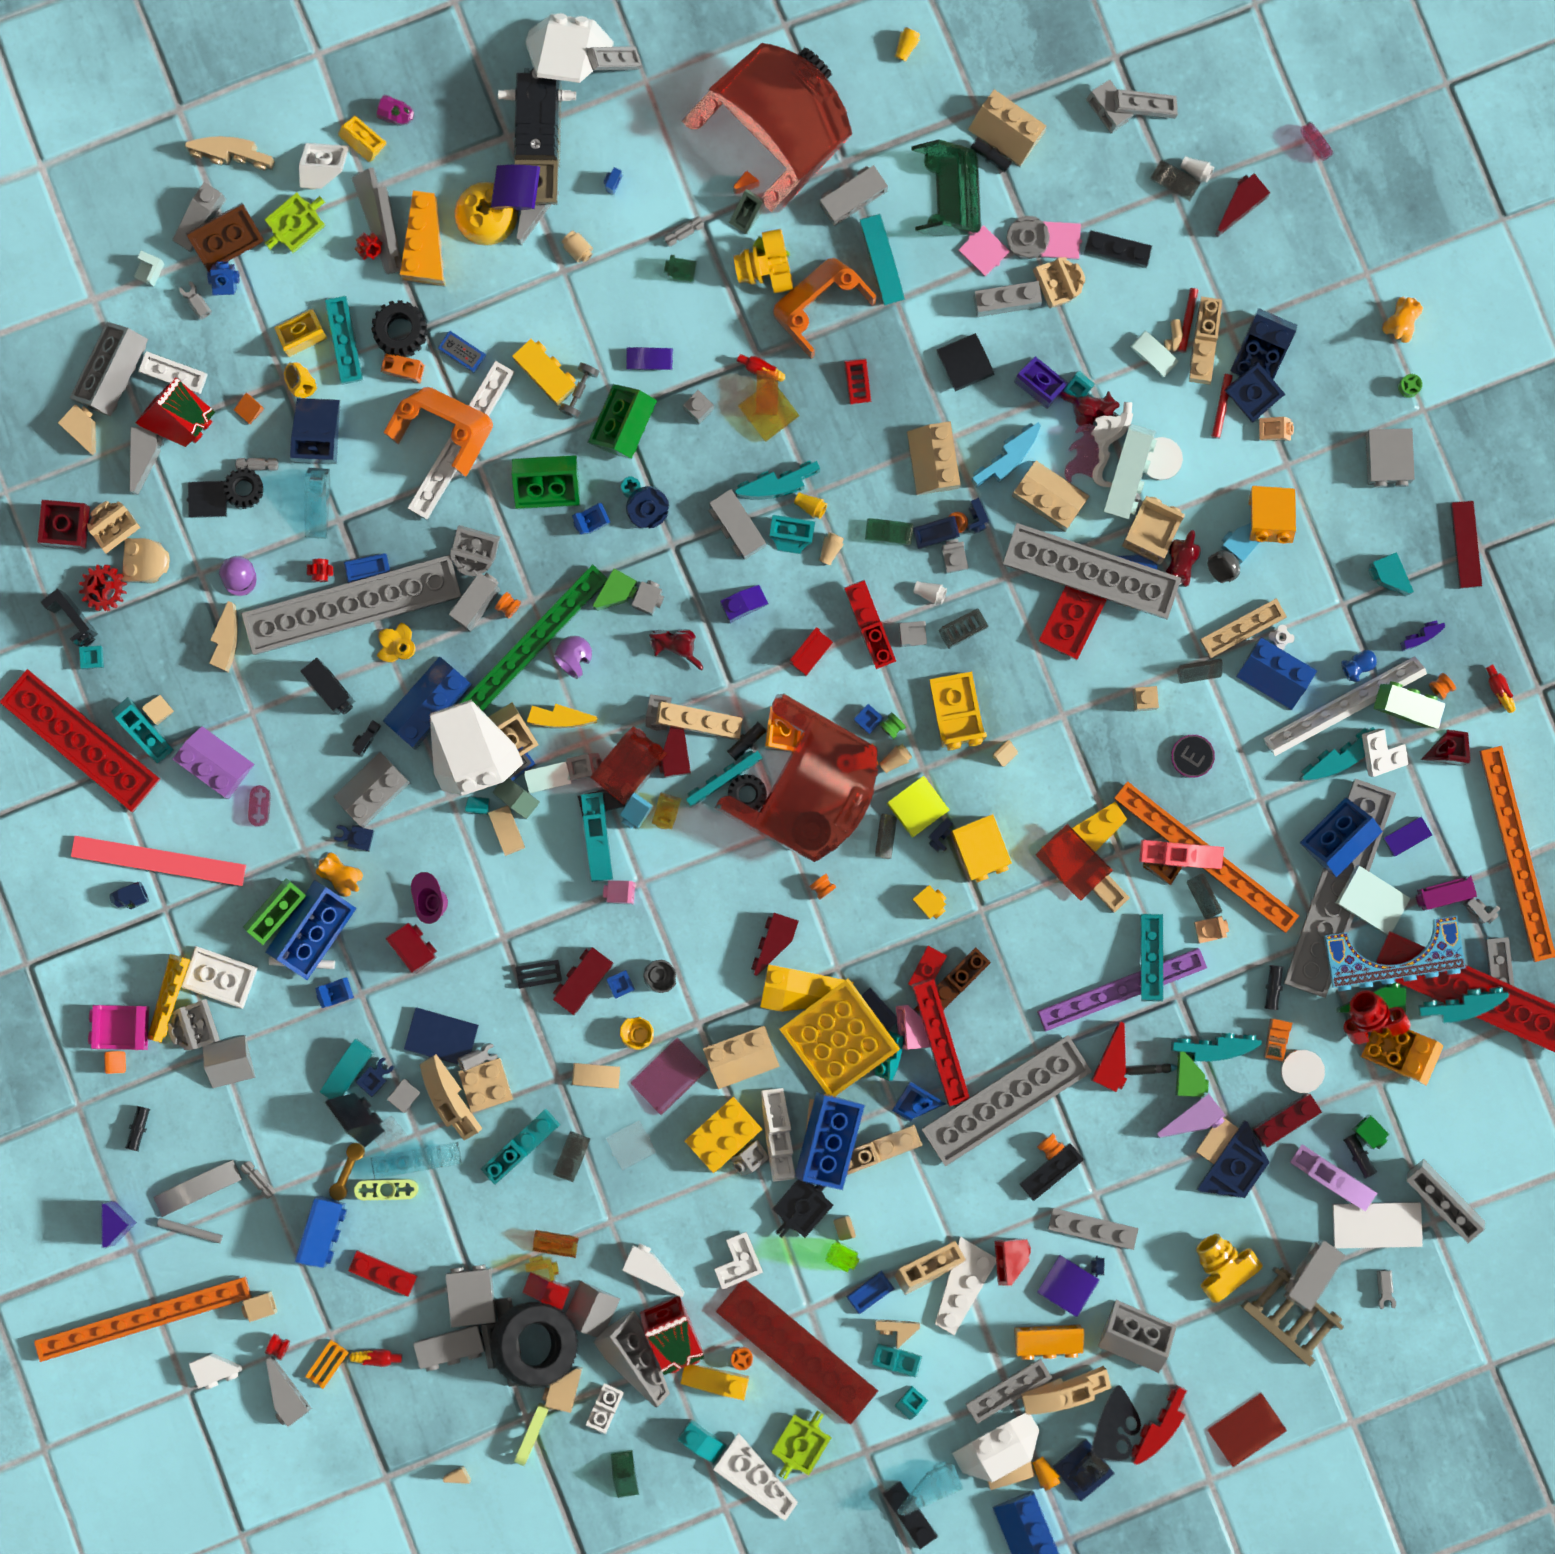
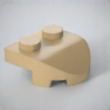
(1059, 281)
(111, 524)
(144, 560)

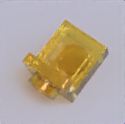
(666, 811)
(538, 1263)

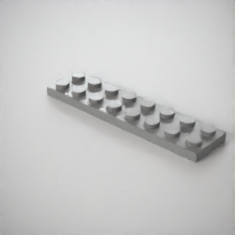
(1091, 571)
(1006, 1100)

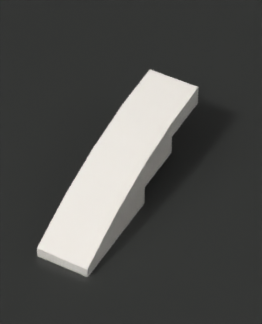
(777, 1134)

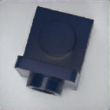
(977, 512)
(942, 831)

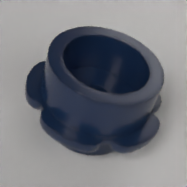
(1097, 1266)

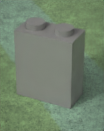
(1390, 457)
(475, 601)
(471, 1296)

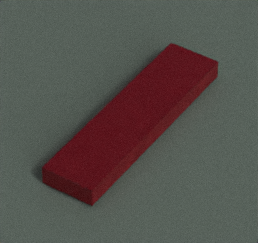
(1466, 544)

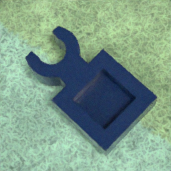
(358, 837)
(373, 1079)

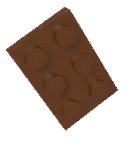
(225, 236)

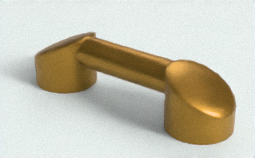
(354, 1152)

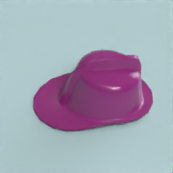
(428, 898)

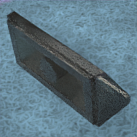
(1200, 671)
(885, 836)
(1204, 896)

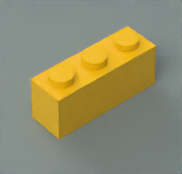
(545, 371)

